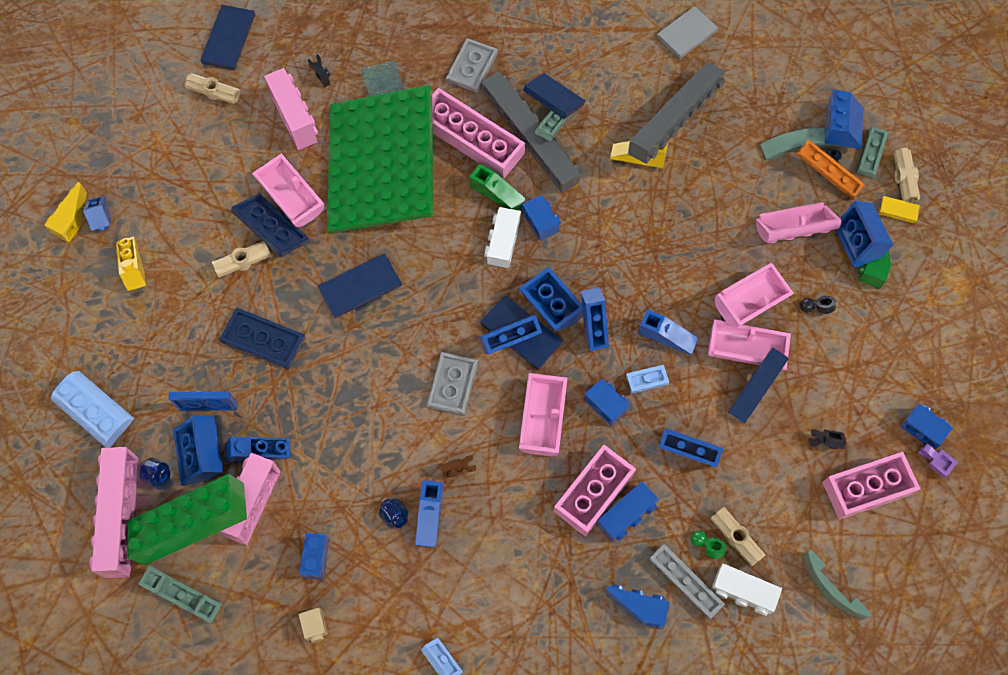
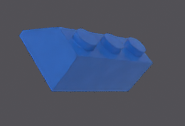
(844, 120)
(863, 234)
(553, 300)
(197, 450)

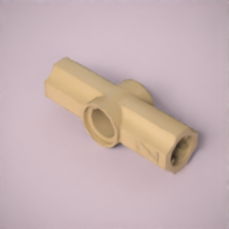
(212, 88)
(906, 175)
(251, 254)
(747, 547)

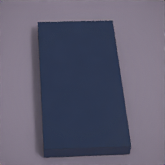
(228, 37)
(270, 225)
(359, 285)
(262, 338)
(535, 349)

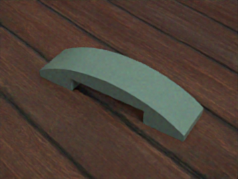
(792, 141)
(180, 594)
(853, 608)

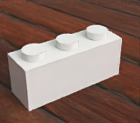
(503, 237)
(746, 590)

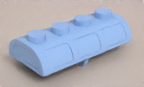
(91, 408)

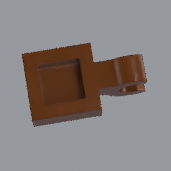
(453, 467)

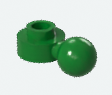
(714, 547)

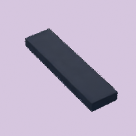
(758, 385)

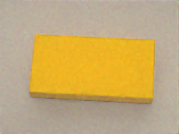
(899, 209)

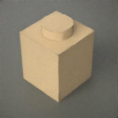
(313, 625)

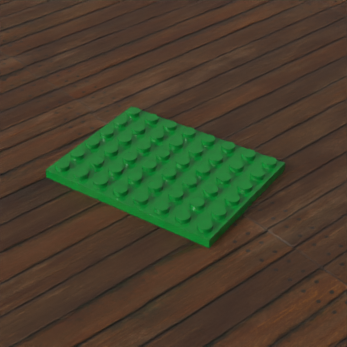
(380, 160)

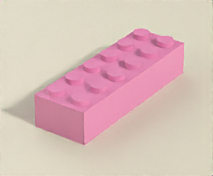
(475, 134)
(114, 508)

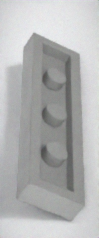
(686, 581)

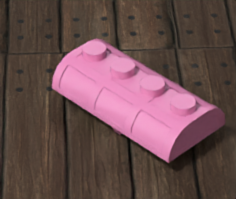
(289, 191)
(796, 222)
(752, 296)
(745, 343)
(543, 414)

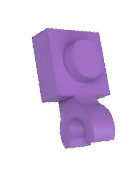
(940, 461)

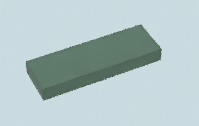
(550, 125)
(872, 152)

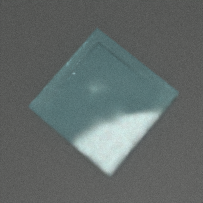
(382, 78)

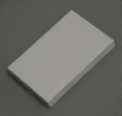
(687, 32)
(472, 65)
(452, 383)

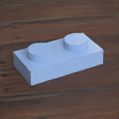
(647, 379)
(441, 658)

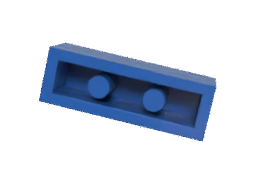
(594, 319)
(510, 334)
(691, 447)
(627, 512)

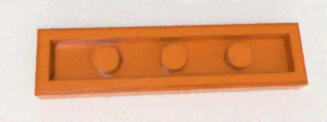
(830, 169)

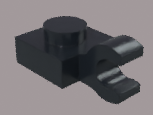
(321, 73)
(830, 438)

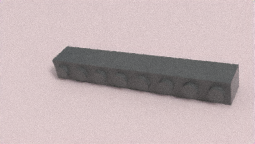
(676, 113)
(524, 124)

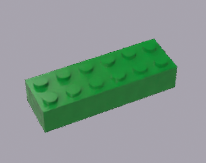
(186, 520)

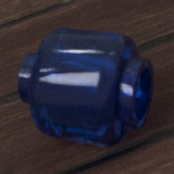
(154, 472)
(393, 513)

